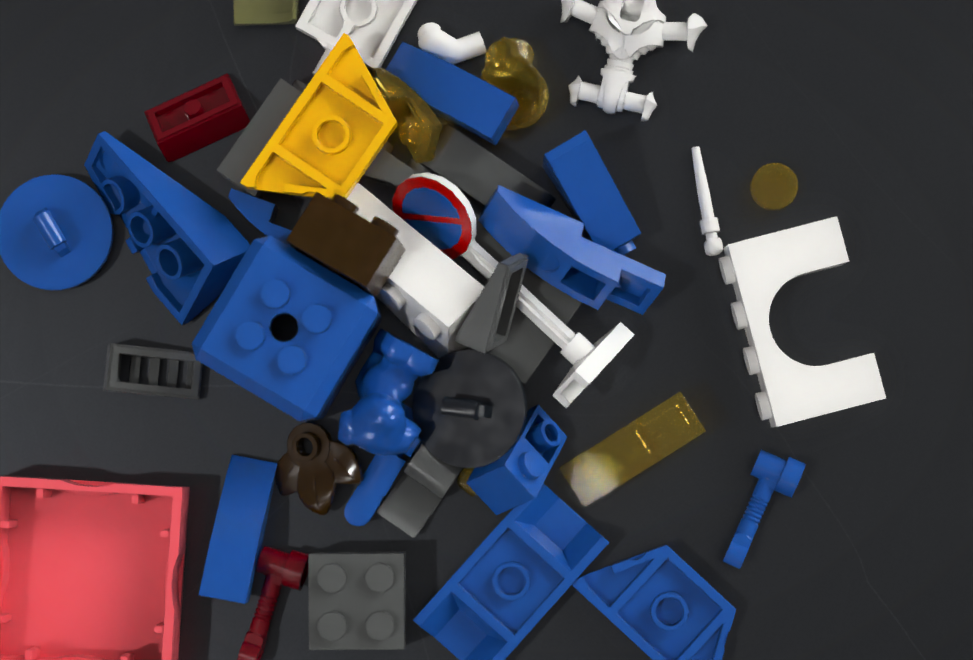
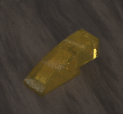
(632, 449)

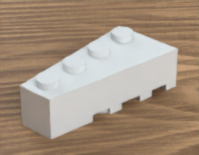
(426, 286)

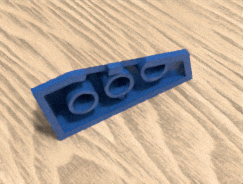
(178, 234)

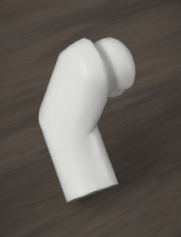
(447, 47)

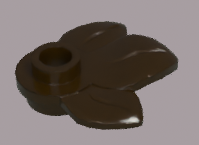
(318, 472)

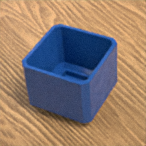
(331, 336)

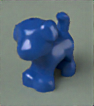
(382, 384)

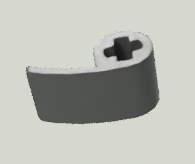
(418, 492)

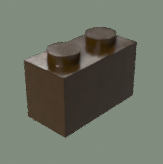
(347, 243)

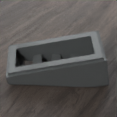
(493, 312)
(113, 368)

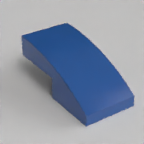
(260, 214)

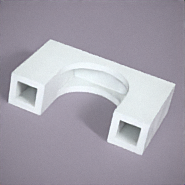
(787, 387)

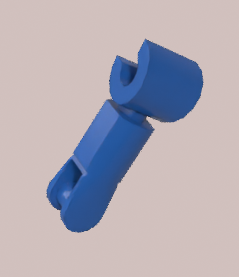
(377, 482)

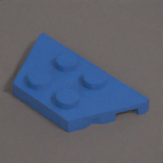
(661, 605)

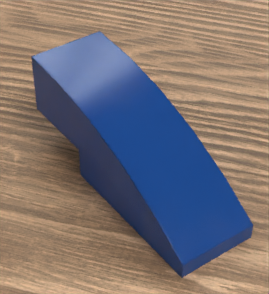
(455, 92)
(238, 530)

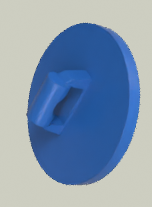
(55, 232)

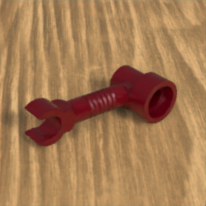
(280, 570)

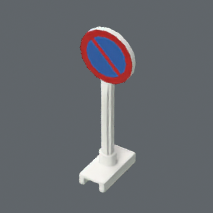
(448, 221)

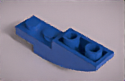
(564, 257)

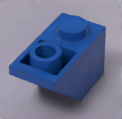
(524, 468)

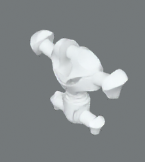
(627, 32)

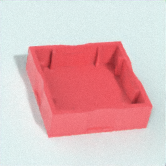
(91, 569)

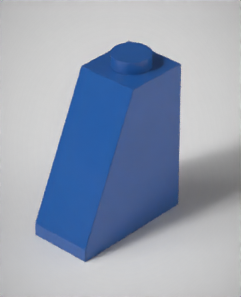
(591, 194)

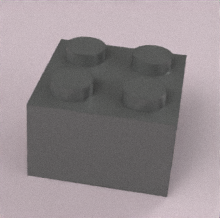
(357, 600)

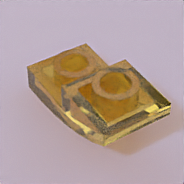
(417, 123)

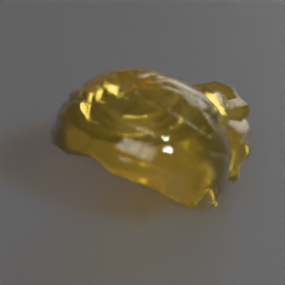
(511, 70)

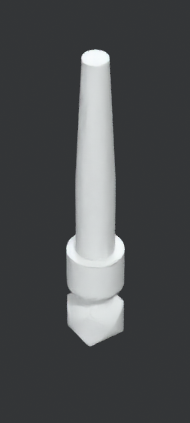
(709, 223)

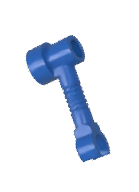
(772, 475)

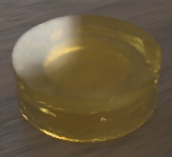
(774, 186)

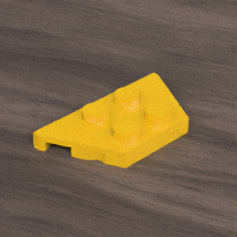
(327, 133)

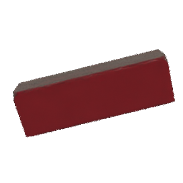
(197, 118)

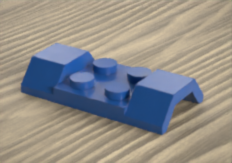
(511, 579)

